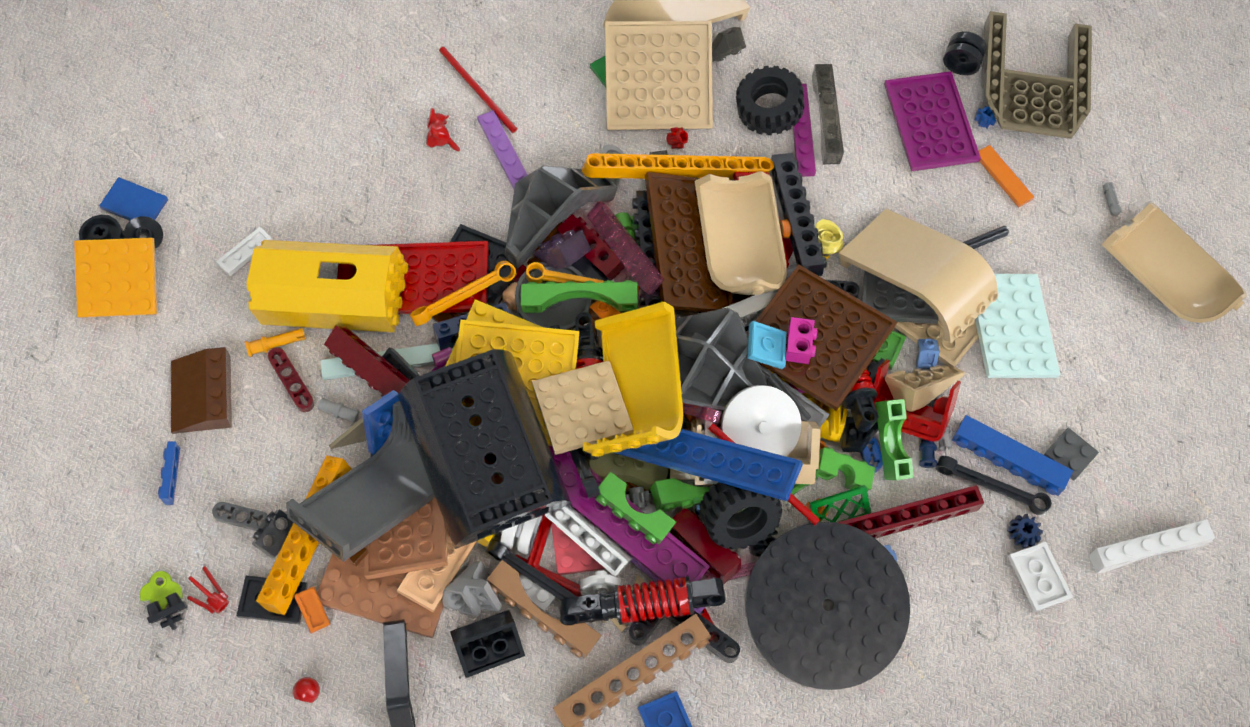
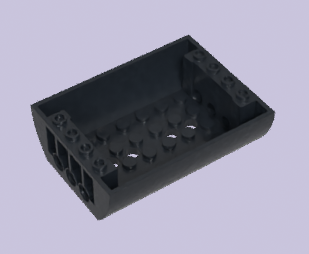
(456, 450)

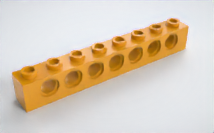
(297, 548)

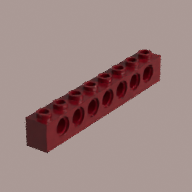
(919, 512)

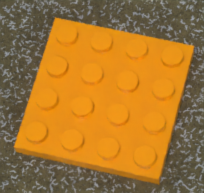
(115, 277)

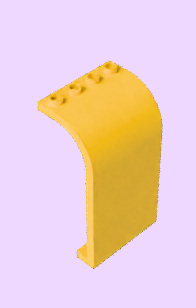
(647, 371)

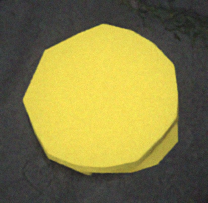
(829, 236)

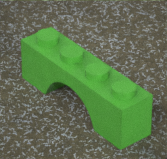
(896, 462)
(653, 525)

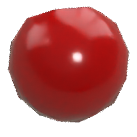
(306, 690)

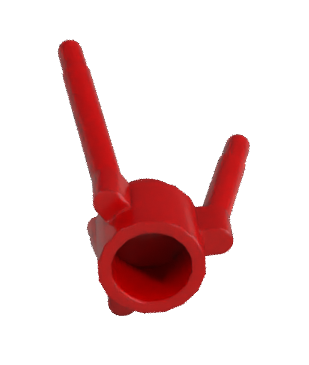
(216, 602)

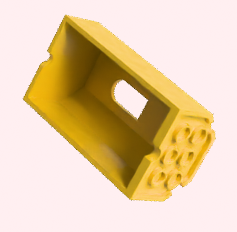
(289, 293)

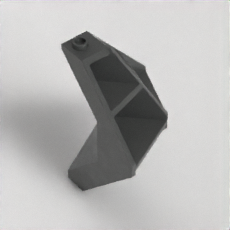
(544, 201)
(714, 358)

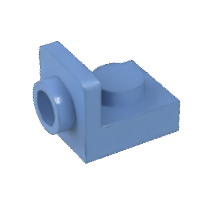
(927, 353)

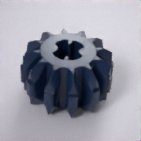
(1032, 529)

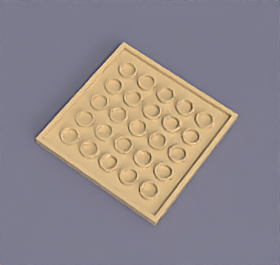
(658, 75)

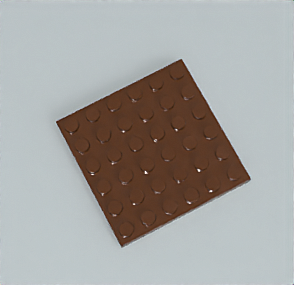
(846, 335)

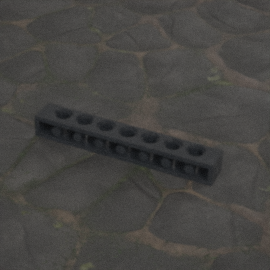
(797, 210)
(643, 235)

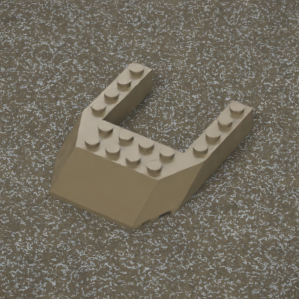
(1034, 100)

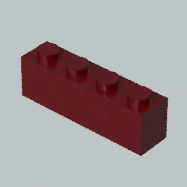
(693, 534)

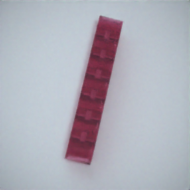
(625, 248)

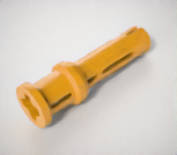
(265, 344)

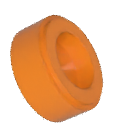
(785, 227)

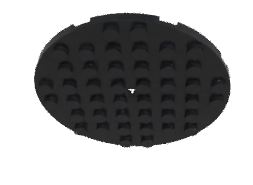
(819, 645)

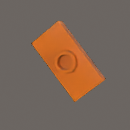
(312, 609)

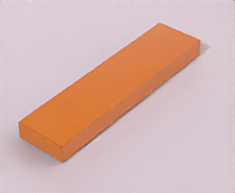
(1005, 176)

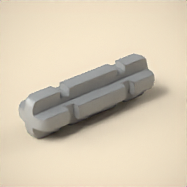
(1112, 198)

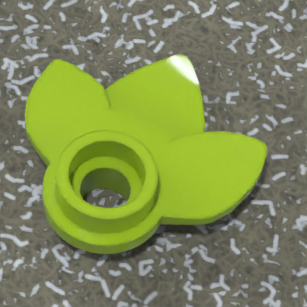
(155, 592)

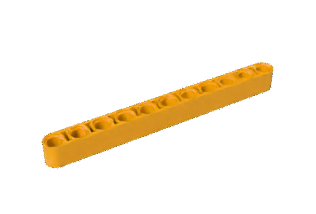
(637, 165)

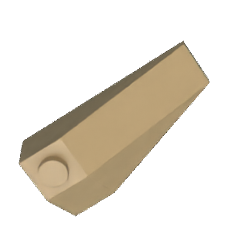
(921, 385)

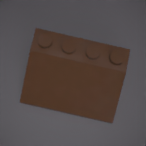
(201, 391)

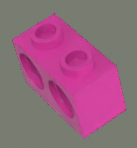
(800, 340)

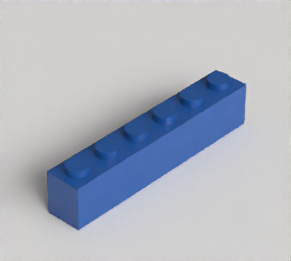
(1012, 456)

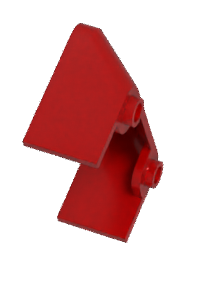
(925, 422)

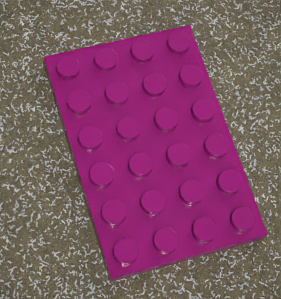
(931, 121)

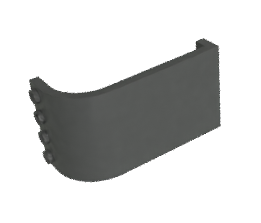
(369, 497)

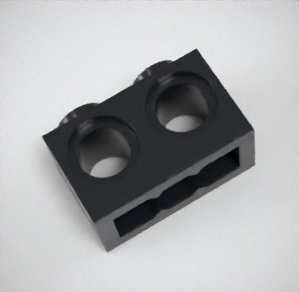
(278, 536)

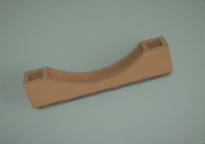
(578, 637)

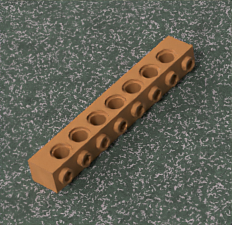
(692, 626)

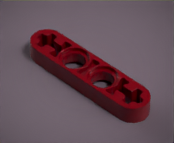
(291, 379)

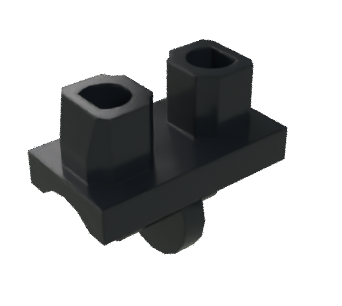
(175, 605)

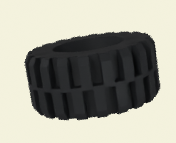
(765, 82)
(742, 528)

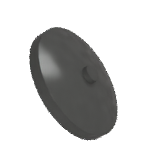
(559, 314)

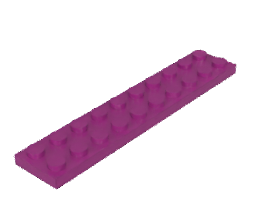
(665, 561)

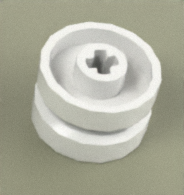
(523, 533)

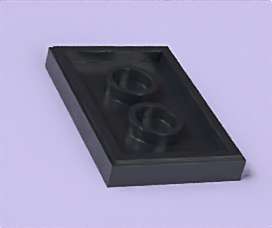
(251, 609)

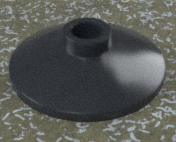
(145, 226)

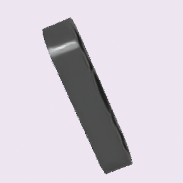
(225, 518)

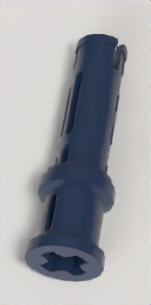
(927, 454)

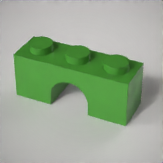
(855, 472)

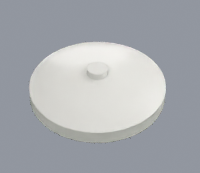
(762, 420)

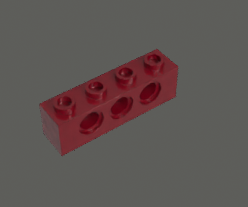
(612, 265)

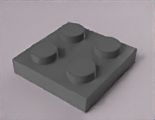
(1072, 452)

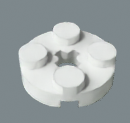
(598, 583)

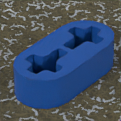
(875, 454)

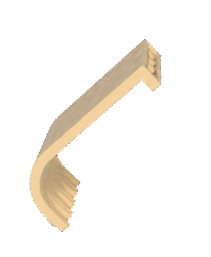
(676, 10)
(927, 264)

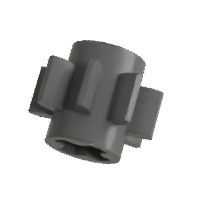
(638, 496)

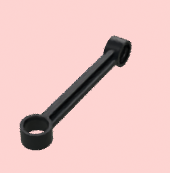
(949, 466)
(585, 473)
(501, 552)

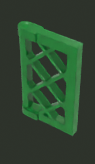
(847, 495)

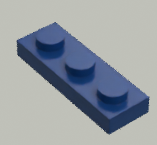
(169, 473)

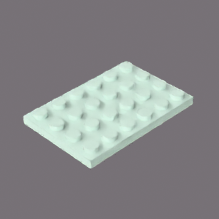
(1016, 331)

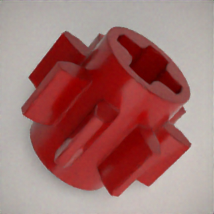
(677, 138)

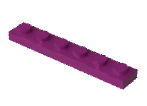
(803, 141)

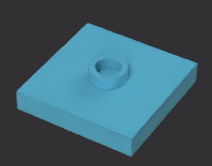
(767, 345)

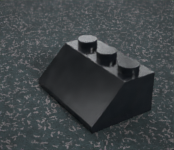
(487, 643)

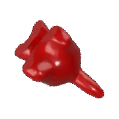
(438, 133)

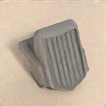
(471, 592)

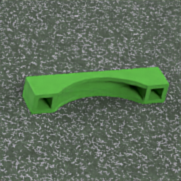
(539, 297)
(674, 493)

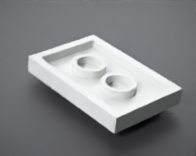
(1040, 577)

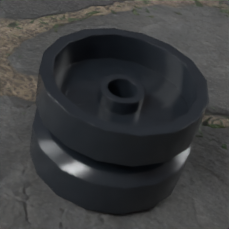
(965, 53)
(101, 228)

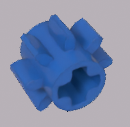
(985, 117)

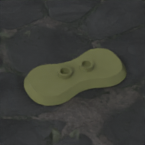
(629, 469)

